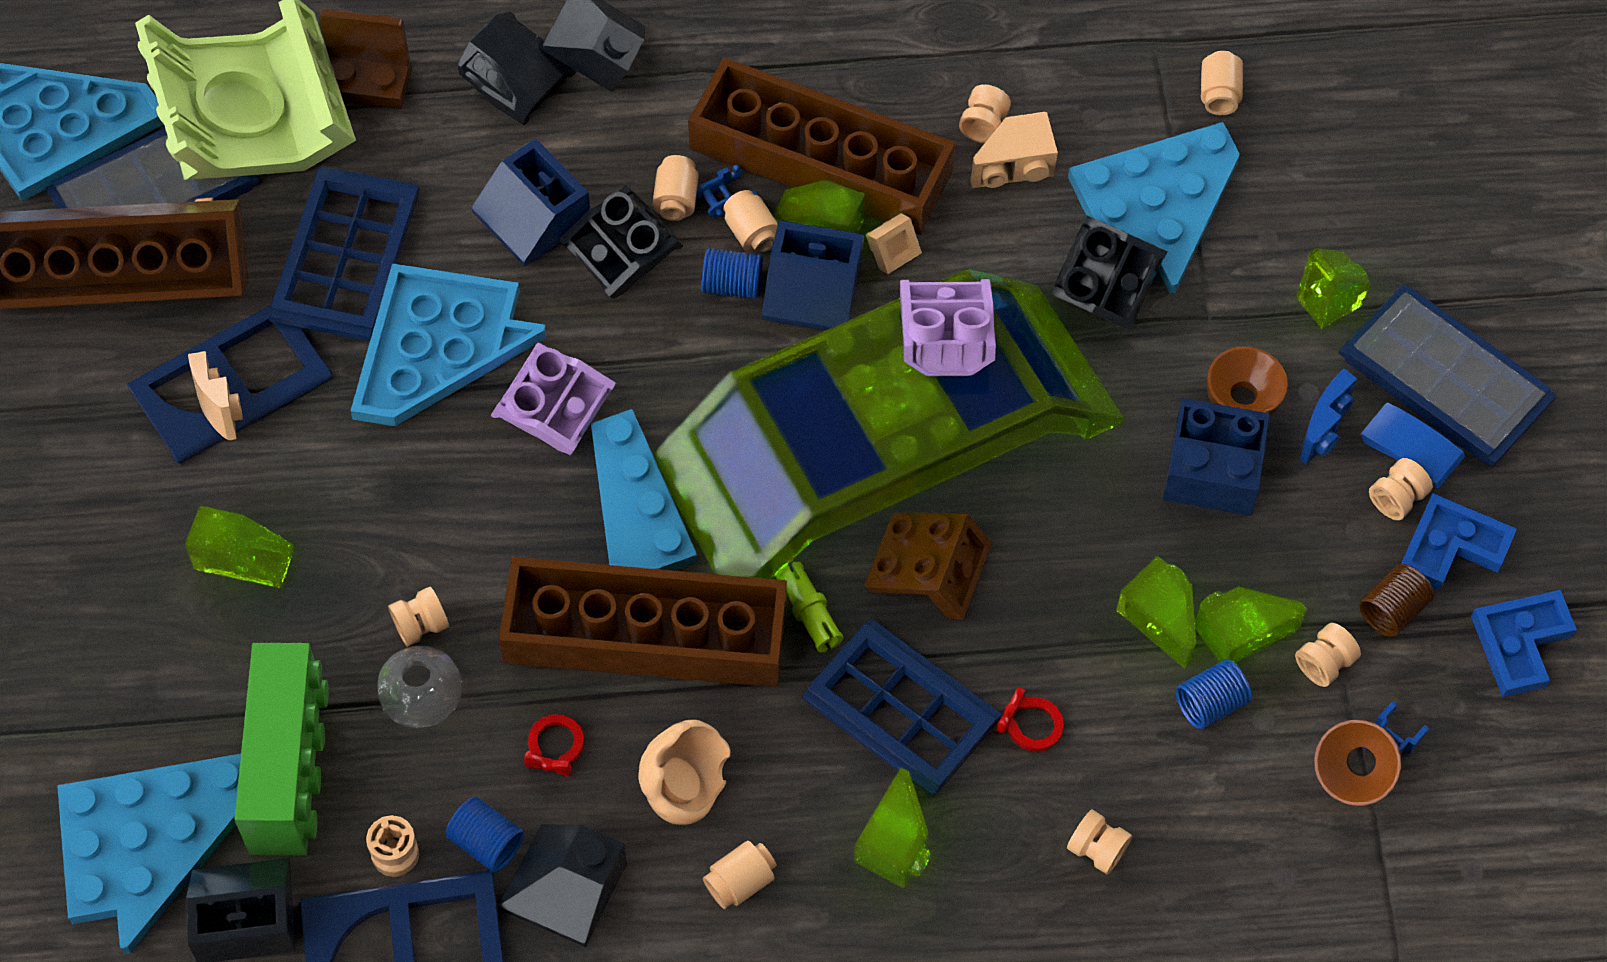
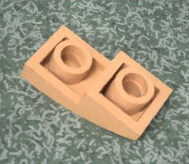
(214, 396)

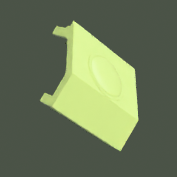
(248, 98)

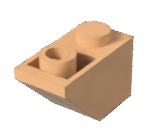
(1016, 152)

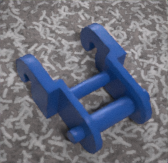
(718, 184)
(1409, 743)

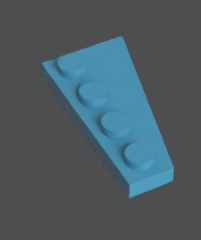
(635, 502)

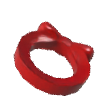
(1020, 702)
(561, 766)

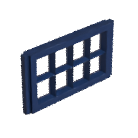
(324, 318)

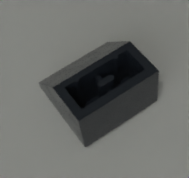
(240, 911)

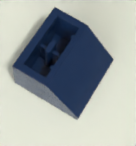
(531, 202)
(812, 276)
(1216, 457)

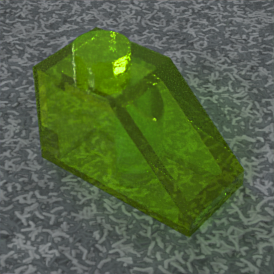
(823, 206)
(1331, 286)
(237, 547)
(1162, 609)
(1246, 621)
(895, 835)

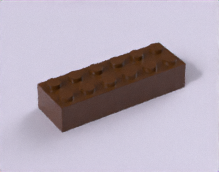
(813, 137)
(122, 254)
(643, 621)

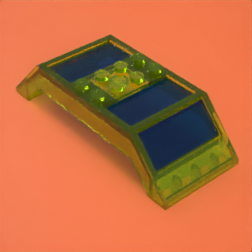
(854, 428)

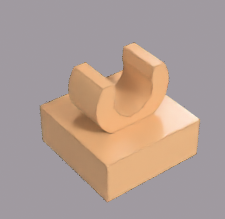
(894, 243)

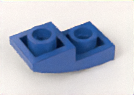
(1327, 415)
(1405, 436)

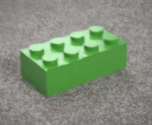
(281, 749)

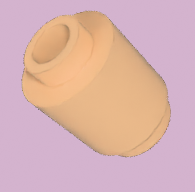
(1222, 82)
(675, 188)
(750, 222)
(740, 874)

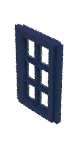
(878, 740)

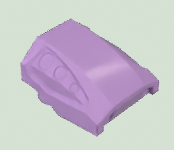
(947, 326)
(554, 398)

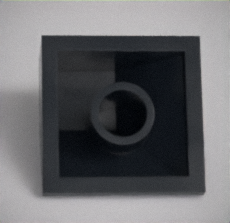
(595, 40)
(565, 880)

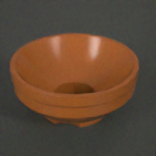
(1248, 369)
(1334, 769)

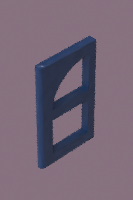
(191, 432)
(333, 916)

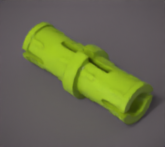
(810, 607)

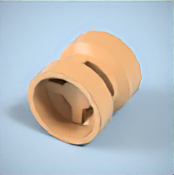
(986, 110)
(1402, 487)
(429, 615)
(1328, 654)
(1109, 847)
(396, 856)

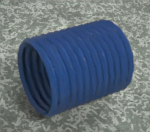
(731, 273)
(1213, 694)
(484, 834)

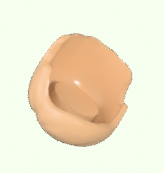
(684, 771)

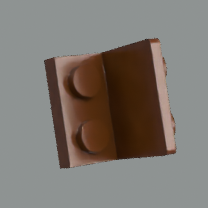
(367, 56)
(931, 557)

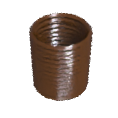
(1396, 600)

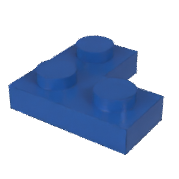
(1456, 530)
(1511, 638)

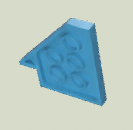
(65, 122)
(1161, 192)
(436, 338)
(140, 837)

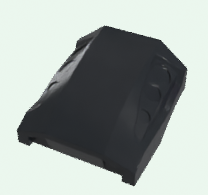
(510, 67)
(620, 241)
(1108, 272)

